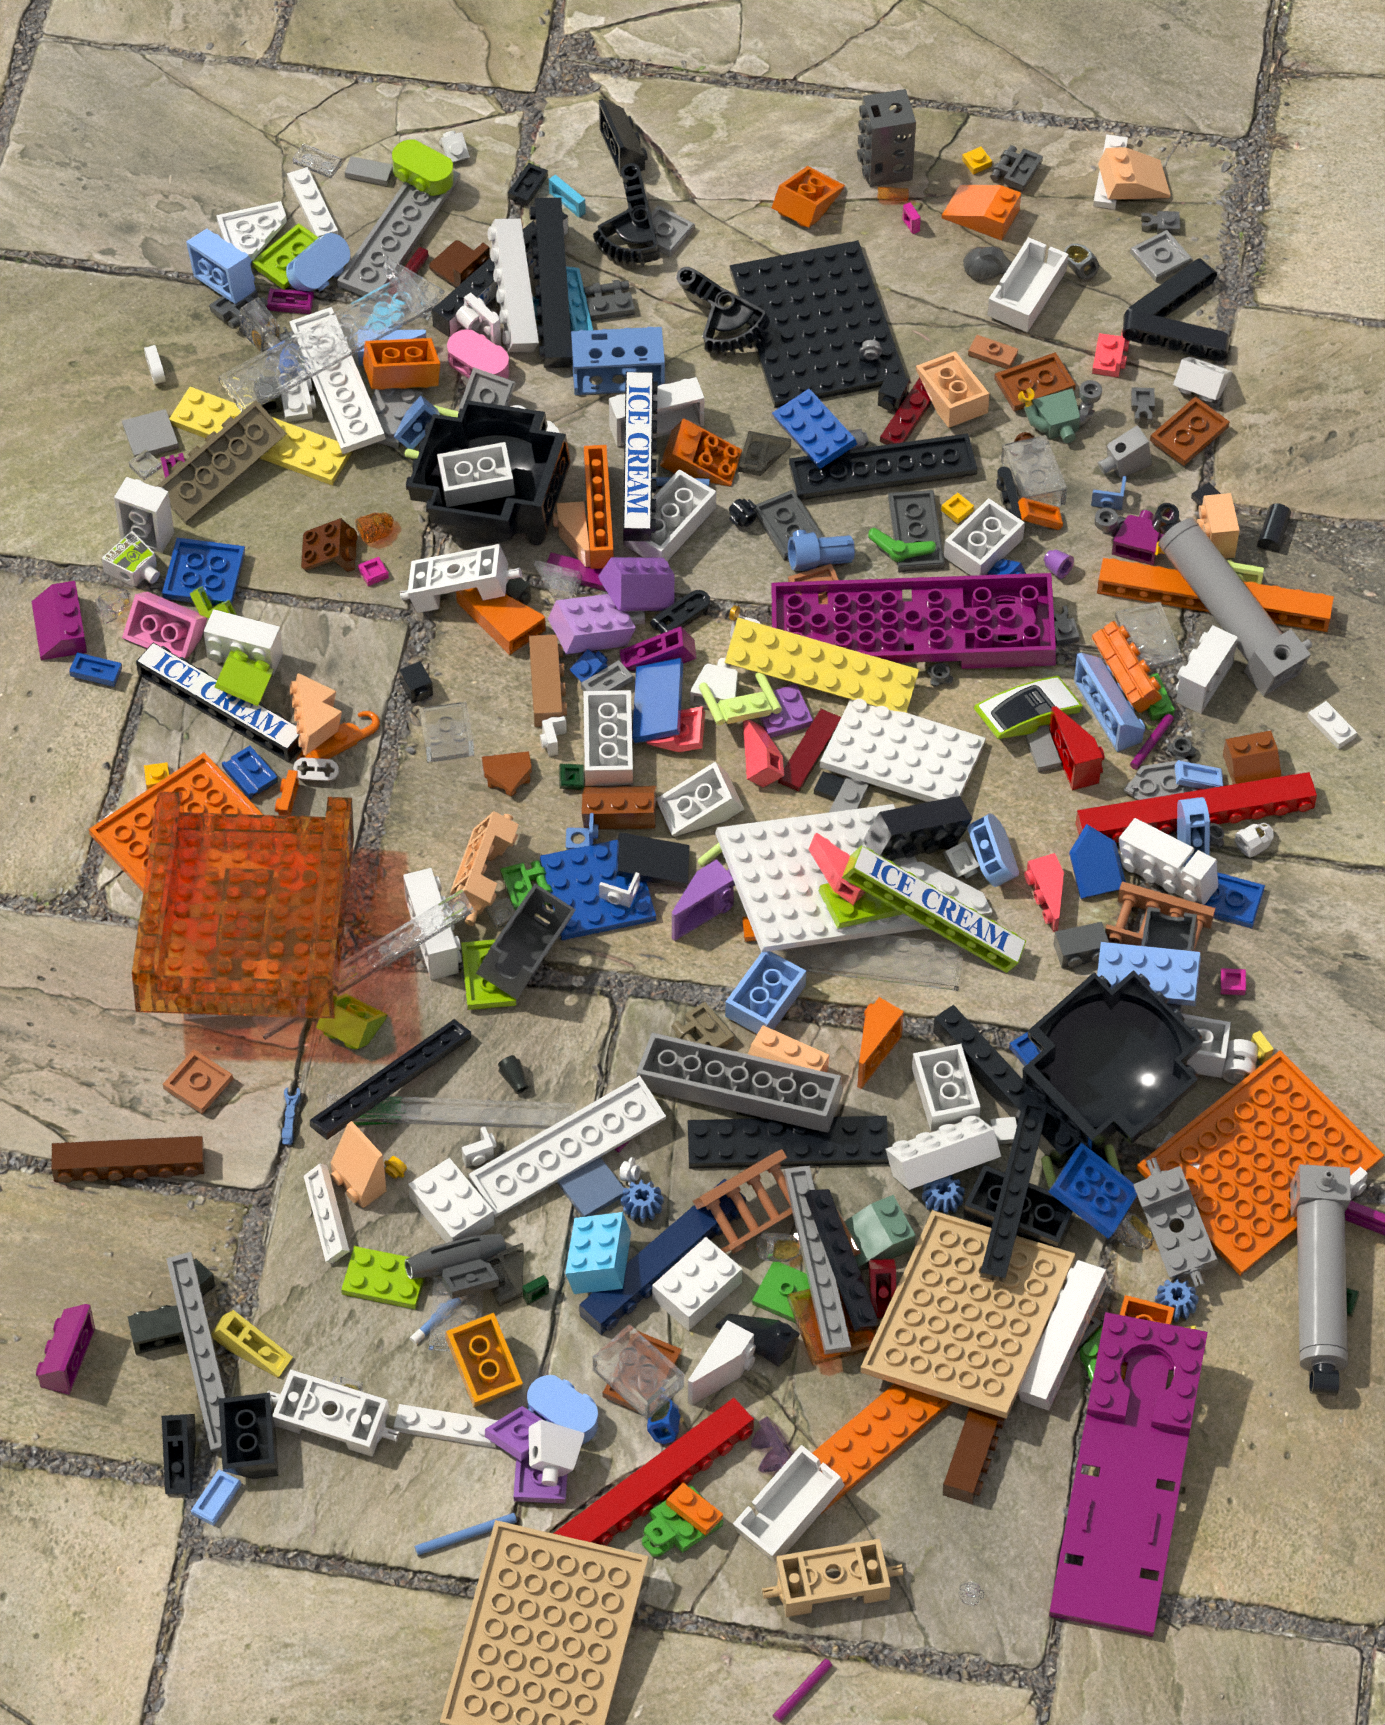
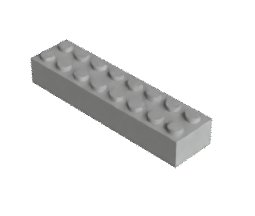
(740, 1082)

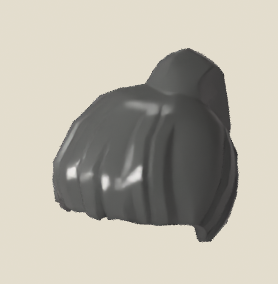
(985, 262)

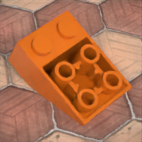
(700, 454)

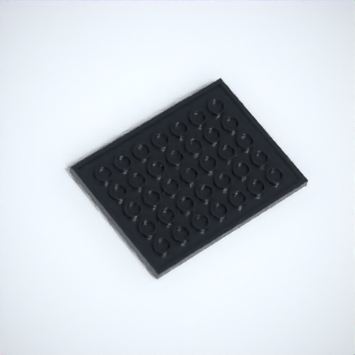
(819, 317)

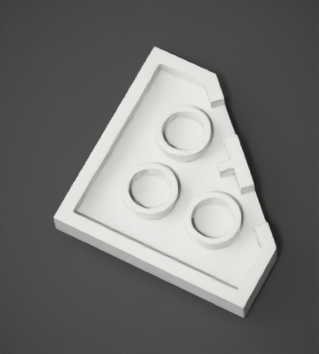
(252, 227)
(952, 887)

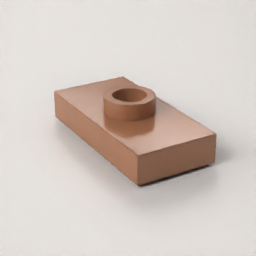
(993, 352)

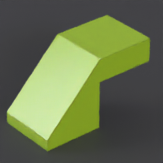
(204, 605)

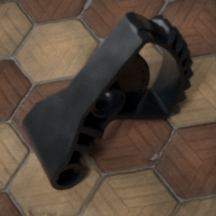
(629, 223)
(709, 294)

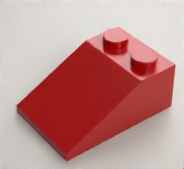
(1077, 750)

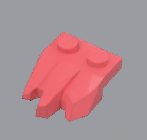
(690, 732)

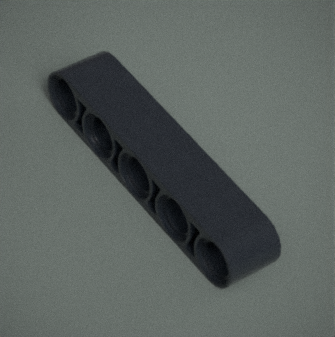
(1176, 290)
(1175, 335)

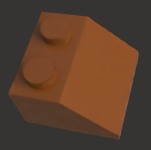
(1252, 757)

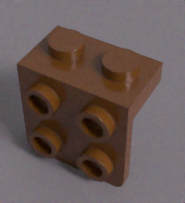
(459, 261)
(330, 543)

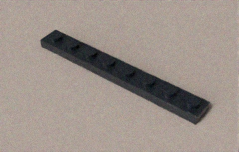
(390, 1079)
(1013, 1191)

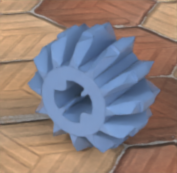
(950, 1200)
(642, 1201)
(1186, 1298)

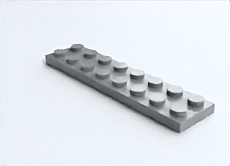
(392, 237)

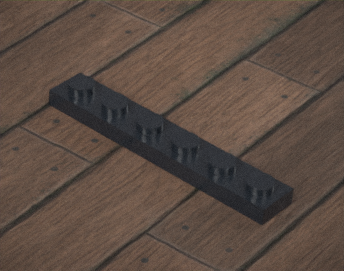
(842, 1260)

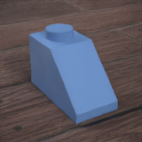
(413, 424)

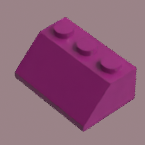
(59, 621)
(66, 1349)

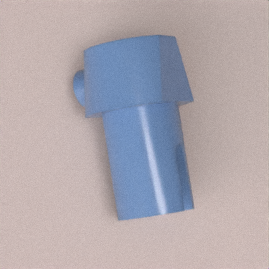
(808, 551)

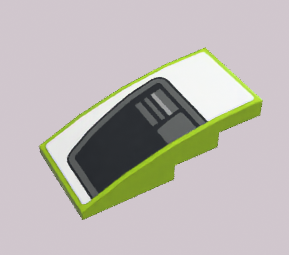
(1026, 707)

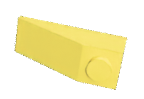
(250, 1343)

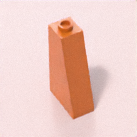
(503, 618)

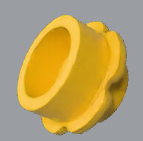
(395, 1167)

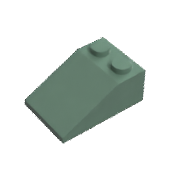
(881, 1232)

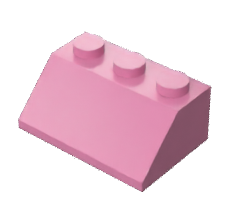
(164, 623)

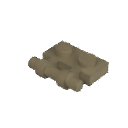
(706, 1024)

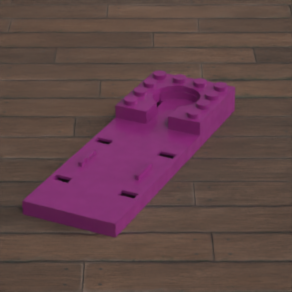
(944, 621)
(1134, 1436)

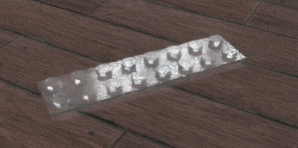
(884, 959)

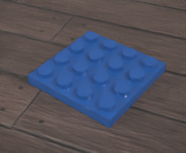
(576, 881)

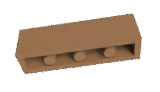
(546, 678)

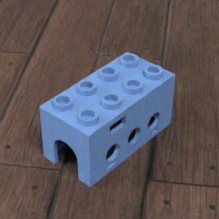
(614, 353)

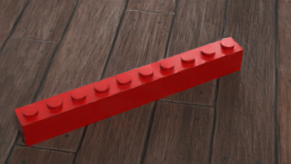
(1224, 805)
(661, 1475)

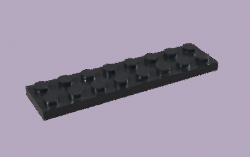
(885, 466)
(748, 1141)

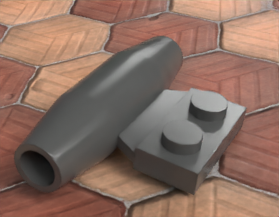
(459, 1264)

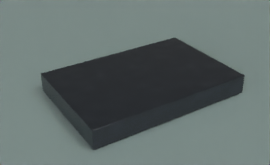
(654, 859)

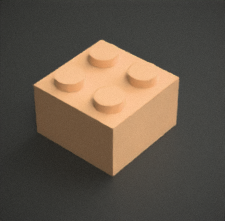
(1220, 523)

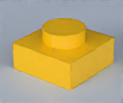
(977, 160)
(957, 508)
(155, 773)

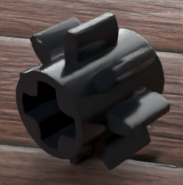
(742, 512)

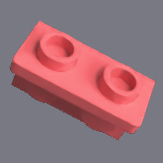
(1109, 355)

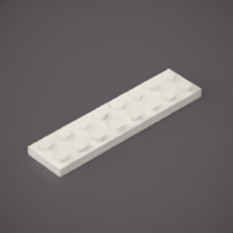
(344, 397)
(567, 1146)

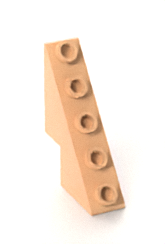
(313, 712)

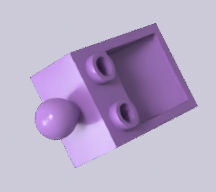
(704, 898)

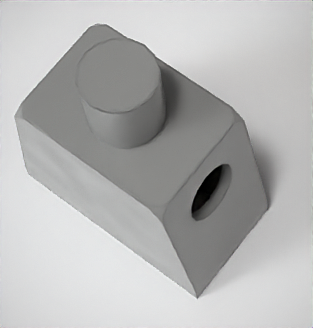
(1127, 453)

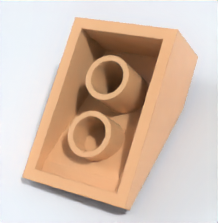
(1132, 175)
(953, 389)
(358, 1167)

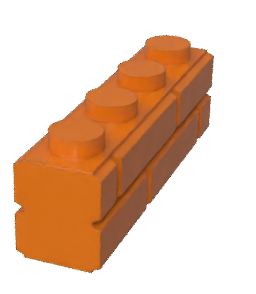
(1127, 667)

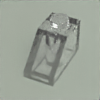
(560, 581)

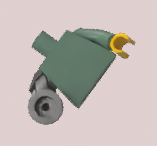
(1059, 413)

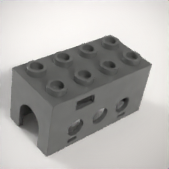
(879, 142)
(1170, 933)
(525, 942)

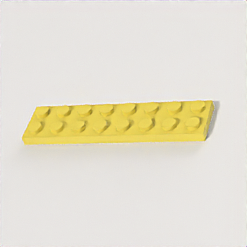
(297, 451)
(821, 665)

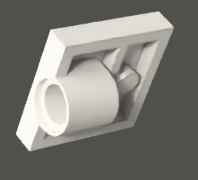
(479, 318)

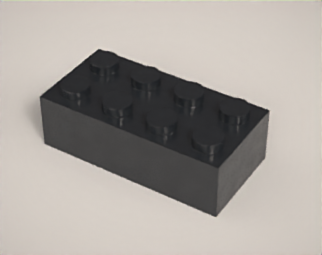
(918, 828)
(1042, 1218)

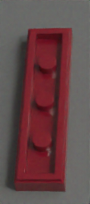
(809, 750)

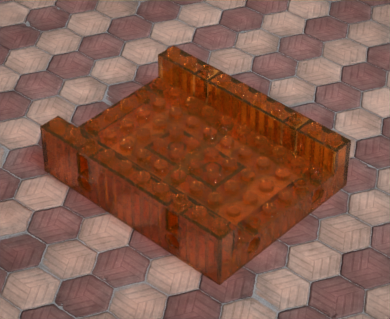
(243, 912)

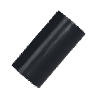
(1274, 527)

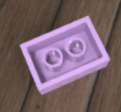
(590, 624)

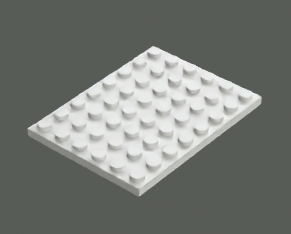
(782, 880)

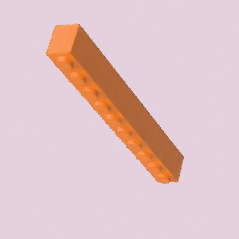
(1169, 587)

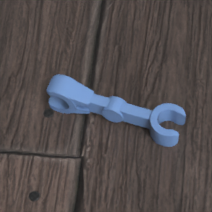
(291, 1102)

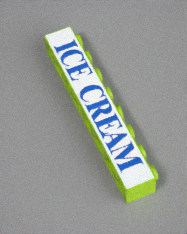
(934, 909)

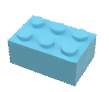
(598, 1253)

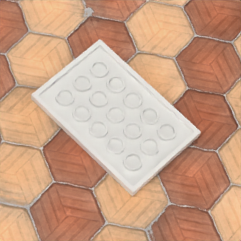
(902, 752)

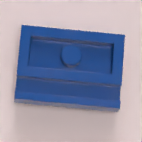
(250, 772)

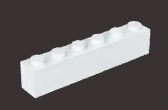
(513, 285)
(1063, 1334)

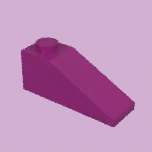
(661, 648)

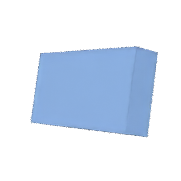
(1198, 775)
(216, 1497)

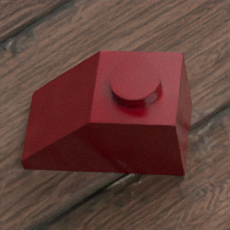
(882, 1284)

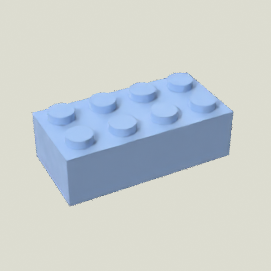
(1168, 970)

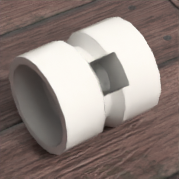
(1240, 1060)

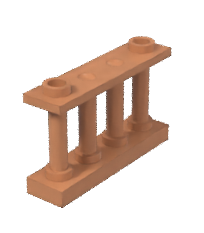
(1169, 905)
(731, 1189)

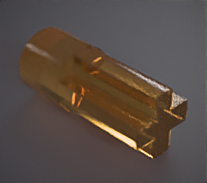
(892, 194)

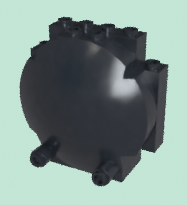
(536, 460)
(1112, 1059)

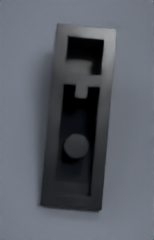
(771, 1337)
(178, 1452)

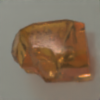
(374, 526)

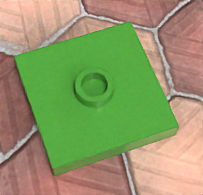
(775, 1289)

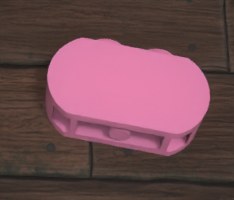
(471, 350)

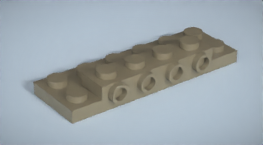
(220, 460)

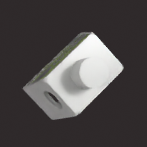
(131, 561)

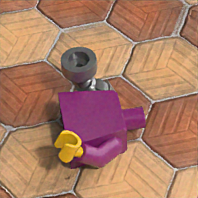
(1133, 535)

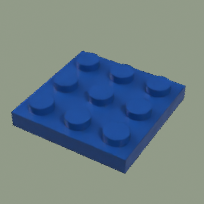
(206, 565)
(1094, 1190)

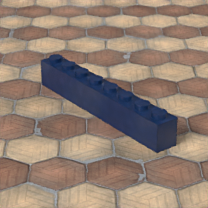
(605, 1308)

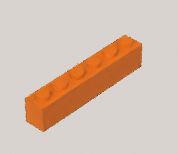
(598, 505)

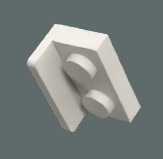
(298, 402)

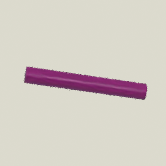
(1151, 742)
(802, 1690)

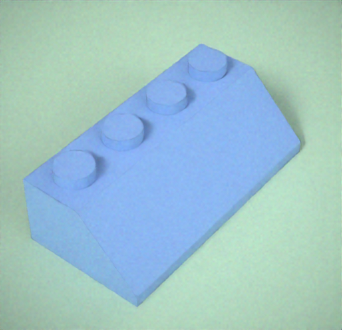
(1108, 702)

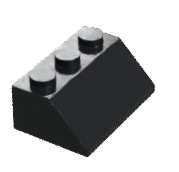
(620, 137)
(248, 1436)

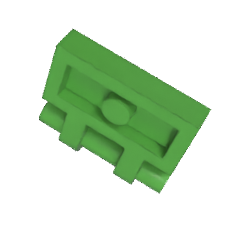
(518, 880)

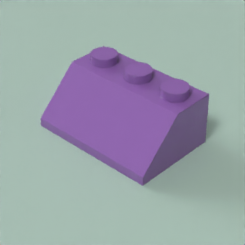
(639, 583)

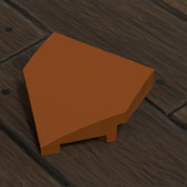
(507, 770)

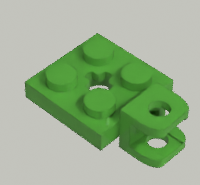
(669, 1530)

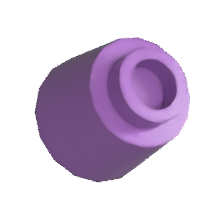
(1058, 563)

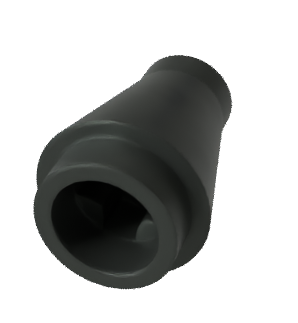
(513, 1073)

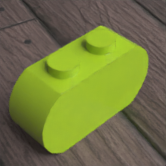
(422, 167)

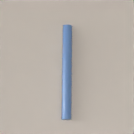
(462, 1535)

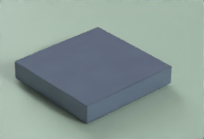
(592, 1188)

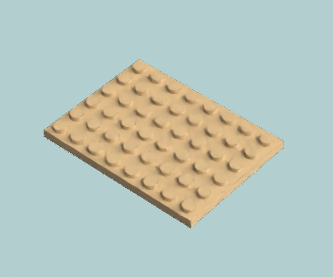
(962, 1331)
(544, 1631)

